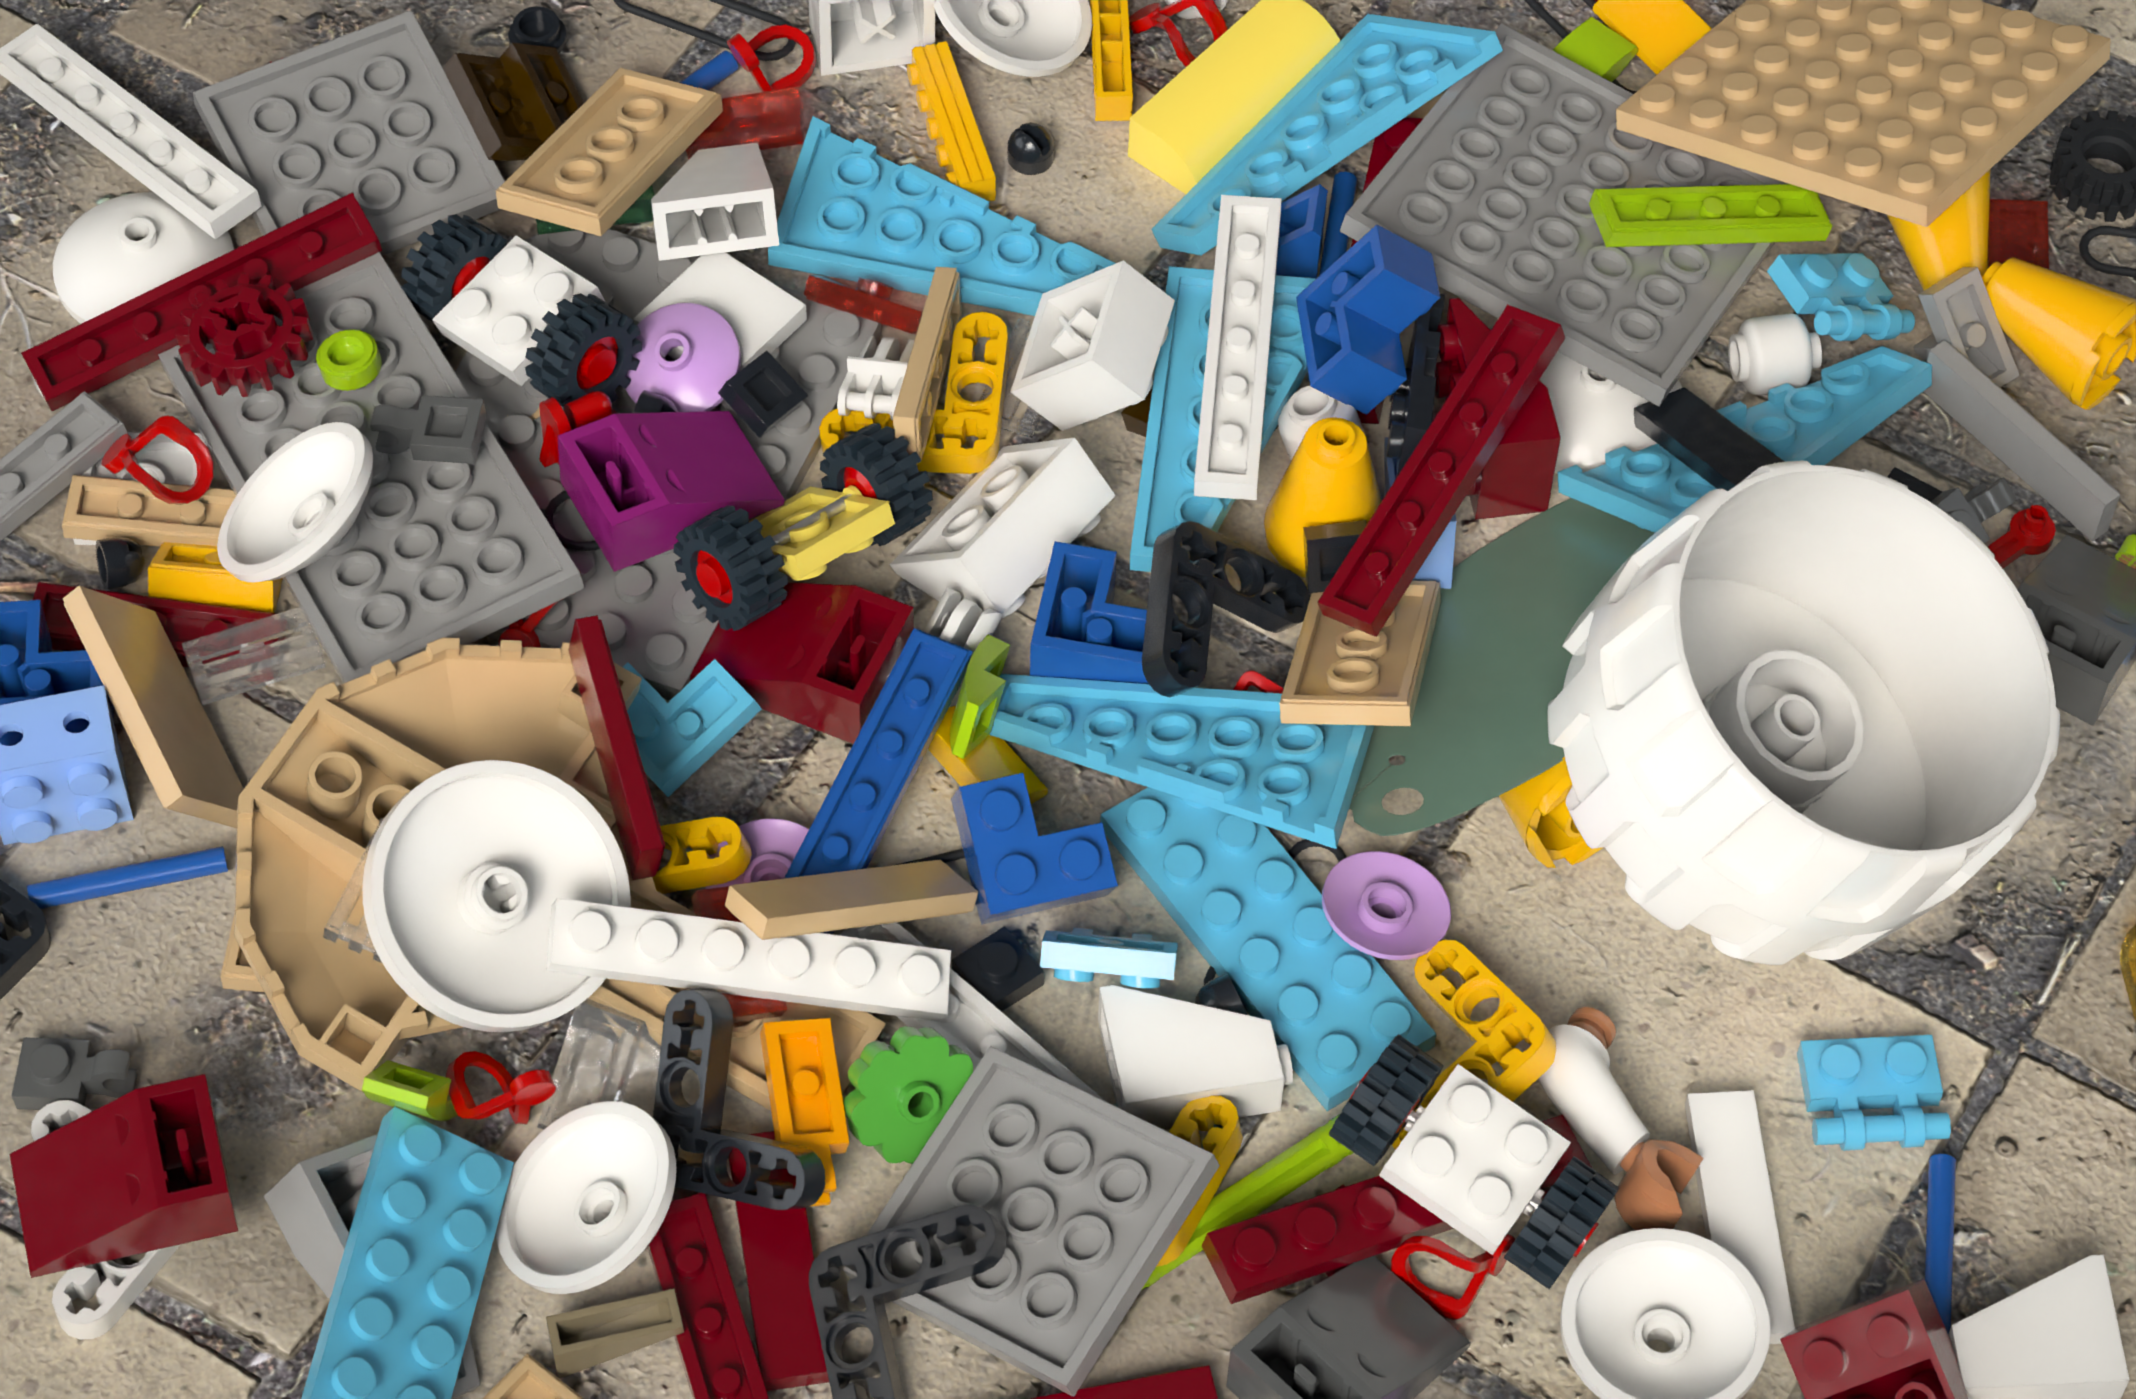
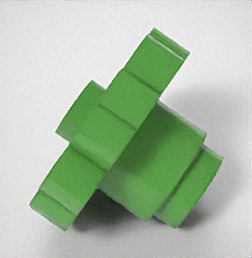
(904, 1091)

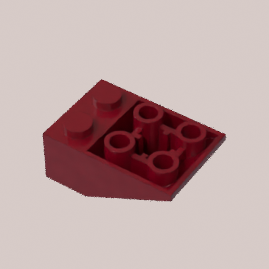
(1524, 463)
(816, 655)
(125, 1179)
(1877, 1350)

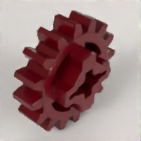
(244, 335)

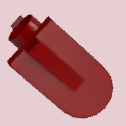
(575, 414)

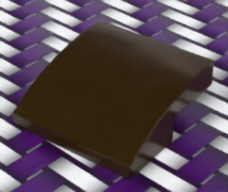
(514, 97)

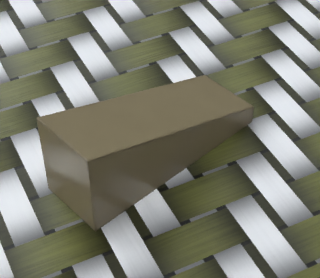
(611, 1330)

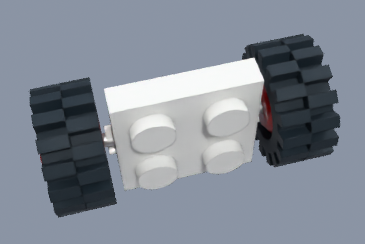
(520, 311)
(1473, 1159)

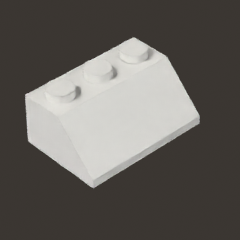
(1005, 525)

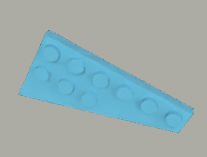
(1341, 104)
(895, 224)
(1176, 400)
(1794, 424)
(1197, 746)

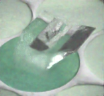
(603, 1060)

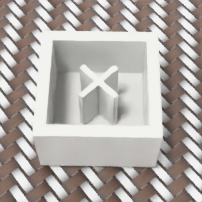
(869, 32)
(1093, 346)

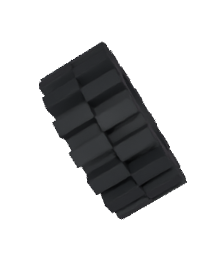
(2086, 184)

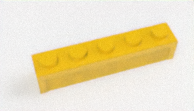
(1111, 60)
(951, 120)

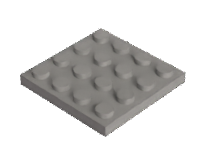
(355, 119)
(1083, 1210)

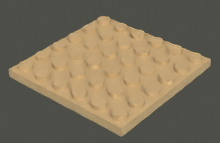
(1866, 95)

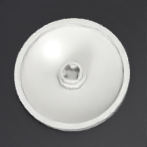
(468, 887)

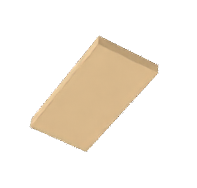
(609, 151)
(1357, 677)
(157, 706)

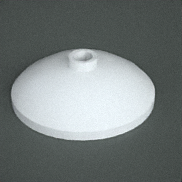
(1019, 35)
(127, 251)
(1591, 414)
(297, 504)
(586, 1197)
(1671, 1291)

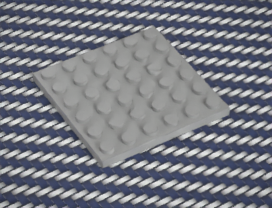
(1502, 203)

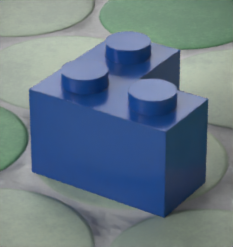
(1356, 317)
(1080, 627)
(31, 667)
(1016, 866)

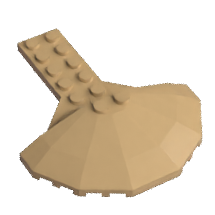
(346, 768)

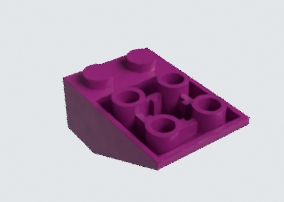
(655, 474)

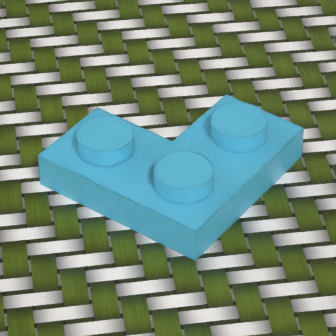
(691, 727)

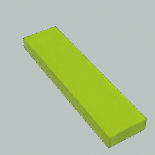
(1709, 215)

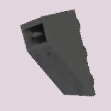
(2087, 621)
(1346, 1340)

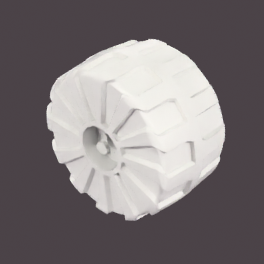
(1804, 713)

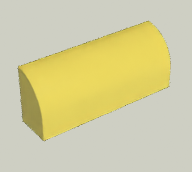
(1228, 90)

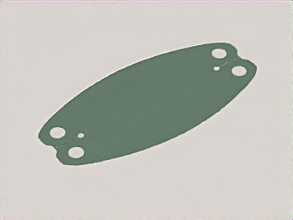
(1494, 668)

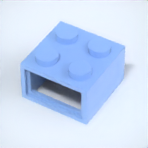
(57, 777)

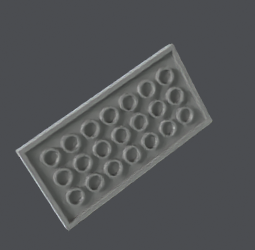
(434, 540)

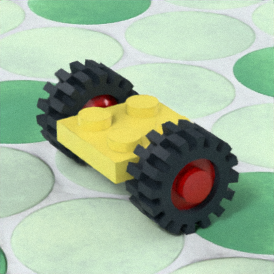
(865, 500)

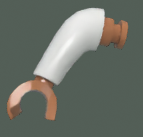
(1603, 1117)

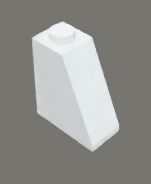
(716, 205)
(1182, 1051)
(2046, 1340)

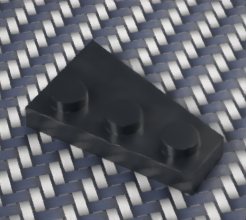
(1414, 399)

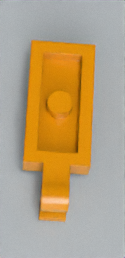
(806, 1090)

